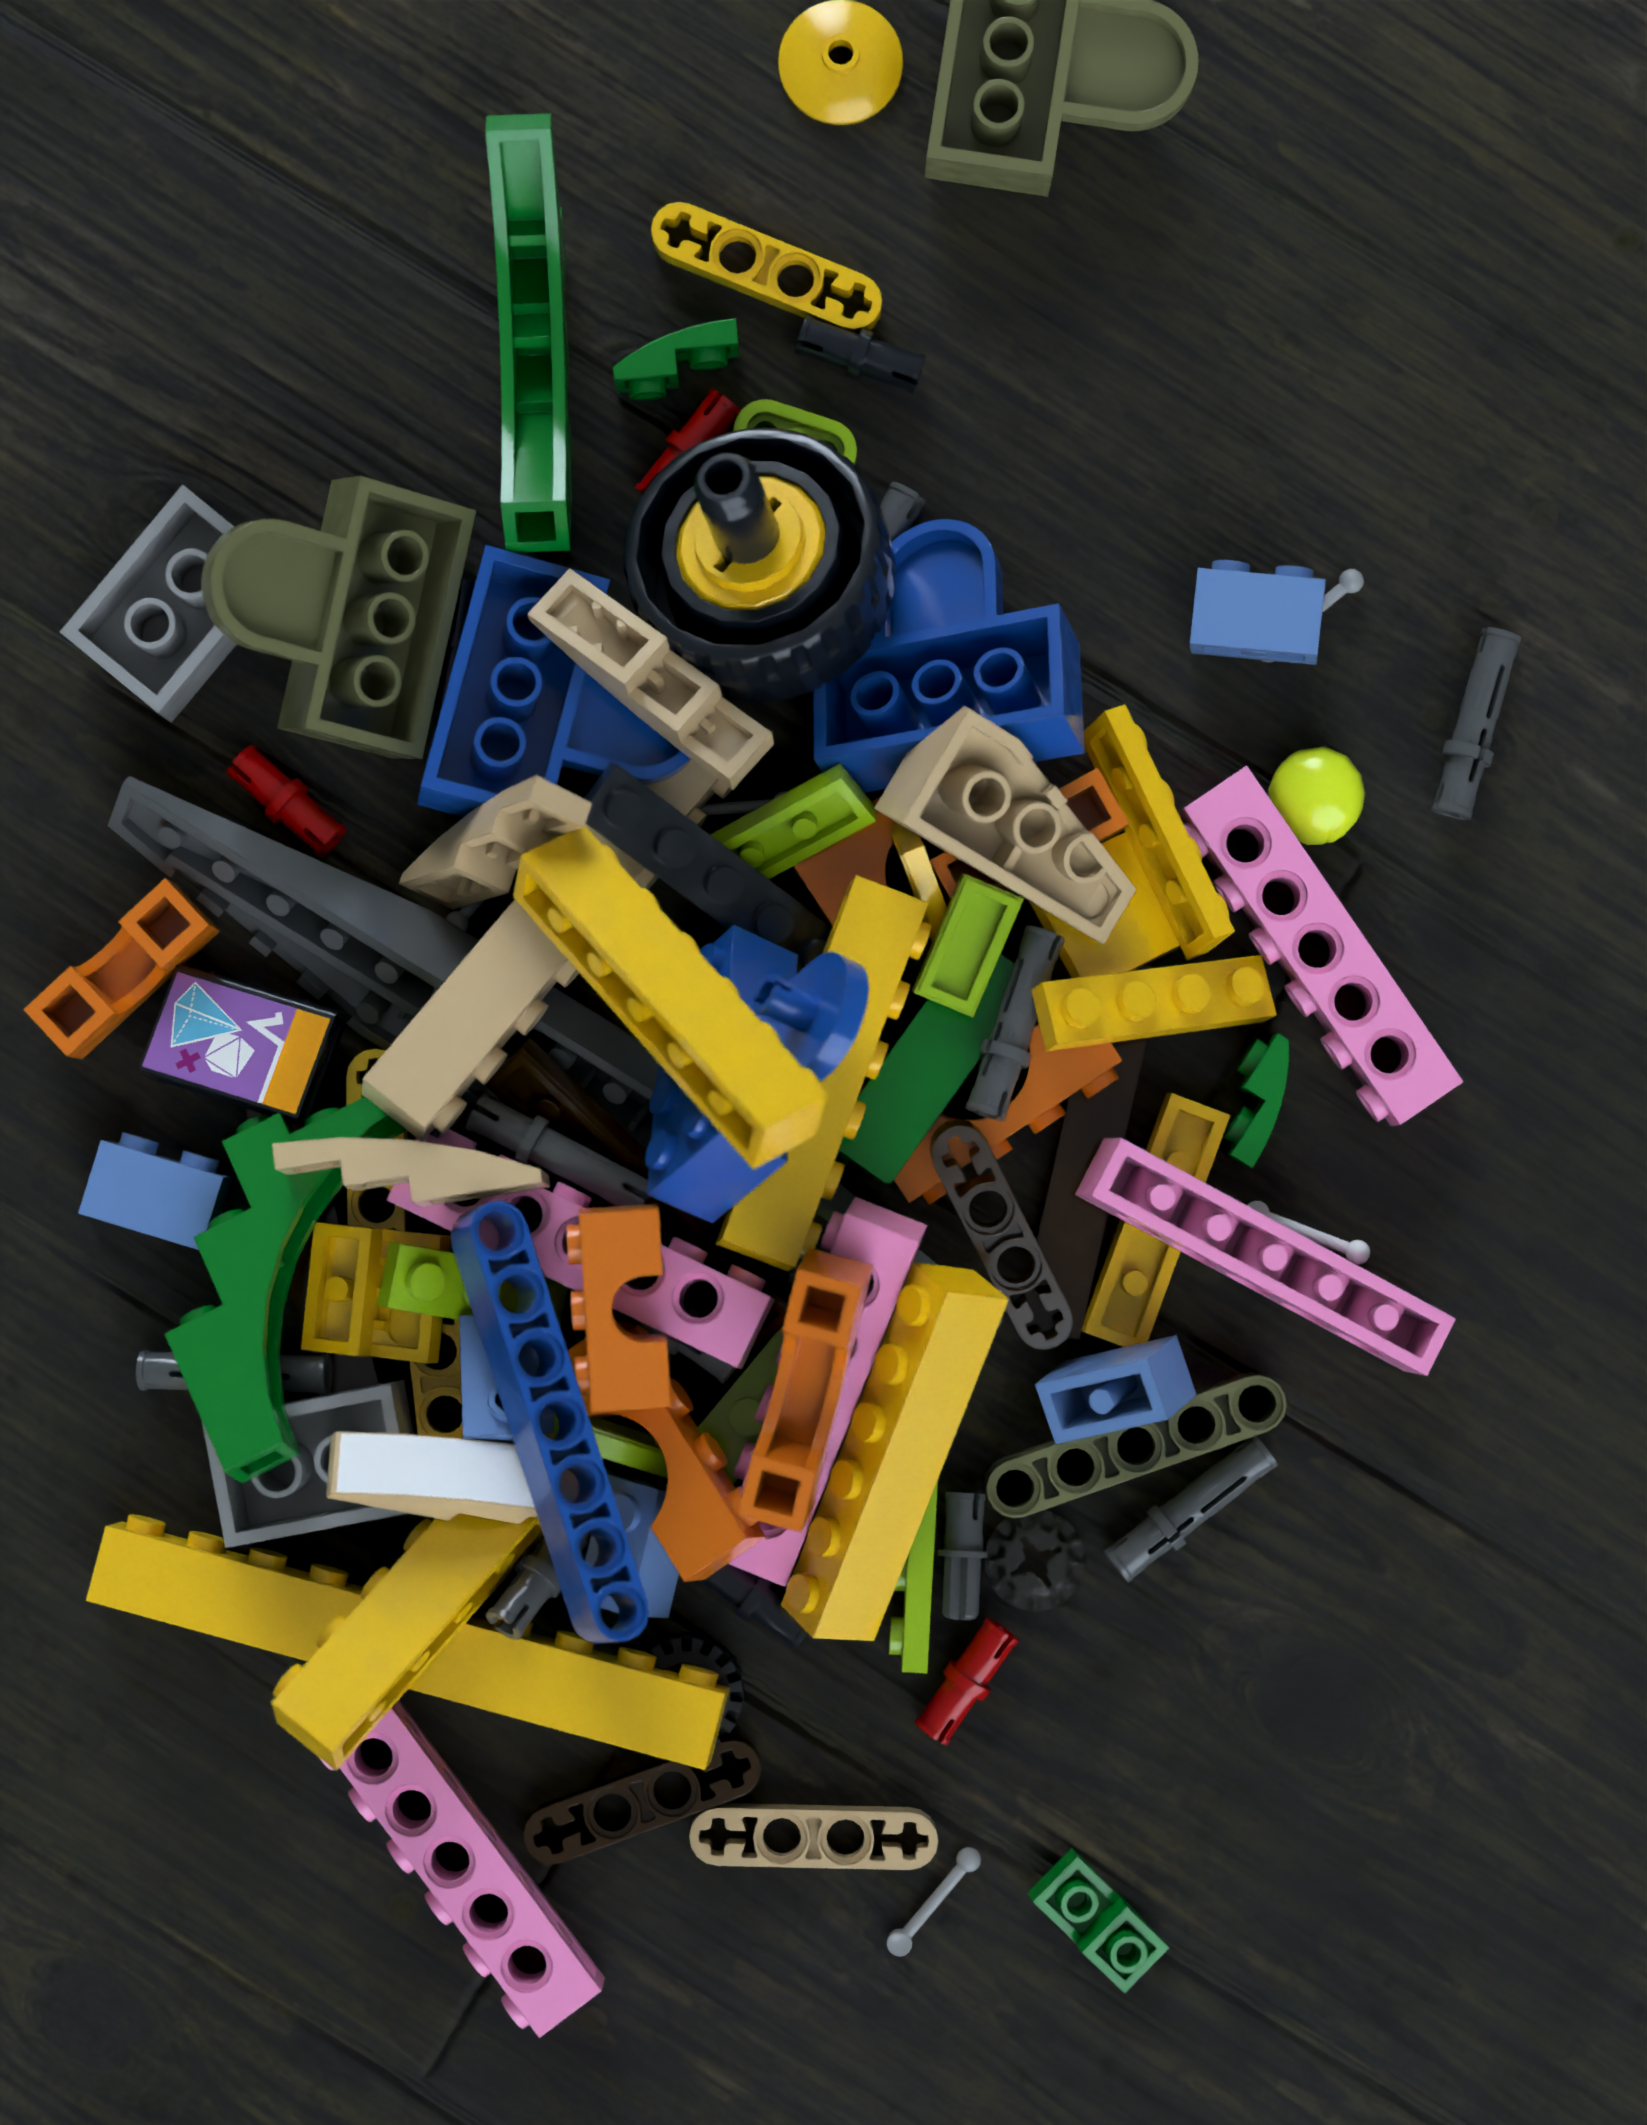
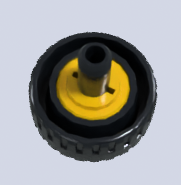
(761, 562)

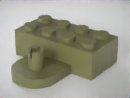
(1031, 63)
(352, 608)

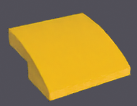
(1137, 937)
(344, 1296)

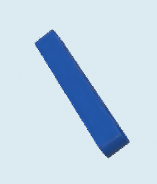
(573, 1446)

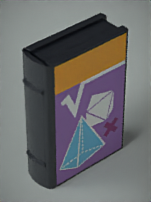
(242, 1044)

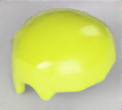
(1318, 794)

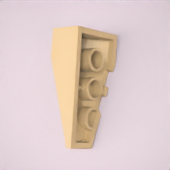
(996, 811)

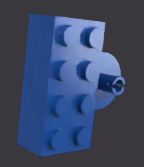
(948, 651)
(524, 704)
(816, 1022)

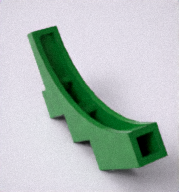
(532, 334)
(234, 1349)

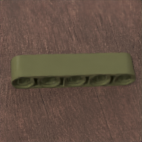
(1166, 1448)

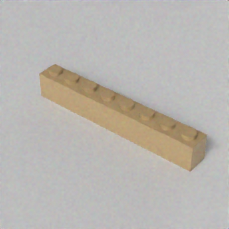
(494, 995)

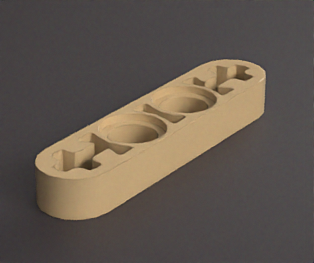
(813, 1847)

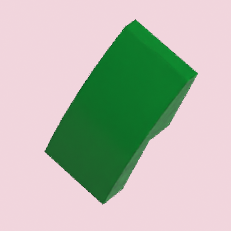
(655, 366)
(1265, 1082)
(1098, 1920)

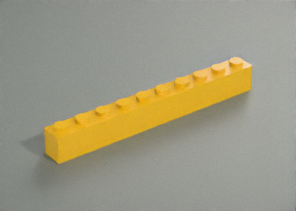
(529, 1679)

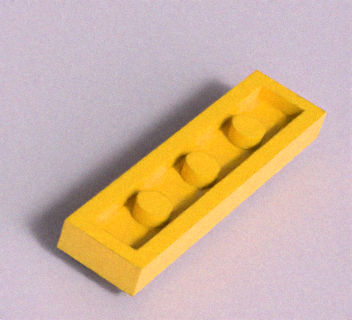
(1157, 833)
(1153, 1002)
(1137, 1263)

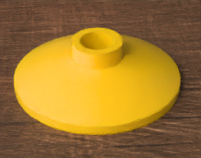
(844, 91)

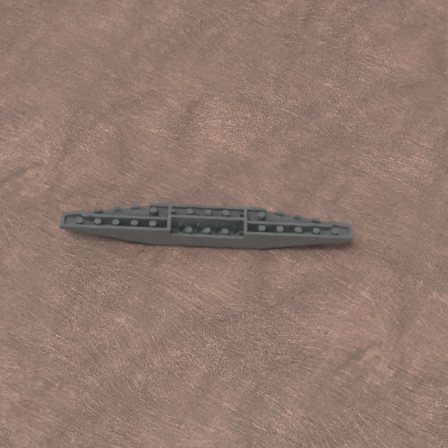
(379, 952)

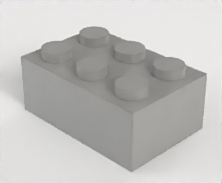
(150, 610)
(293, 1494)

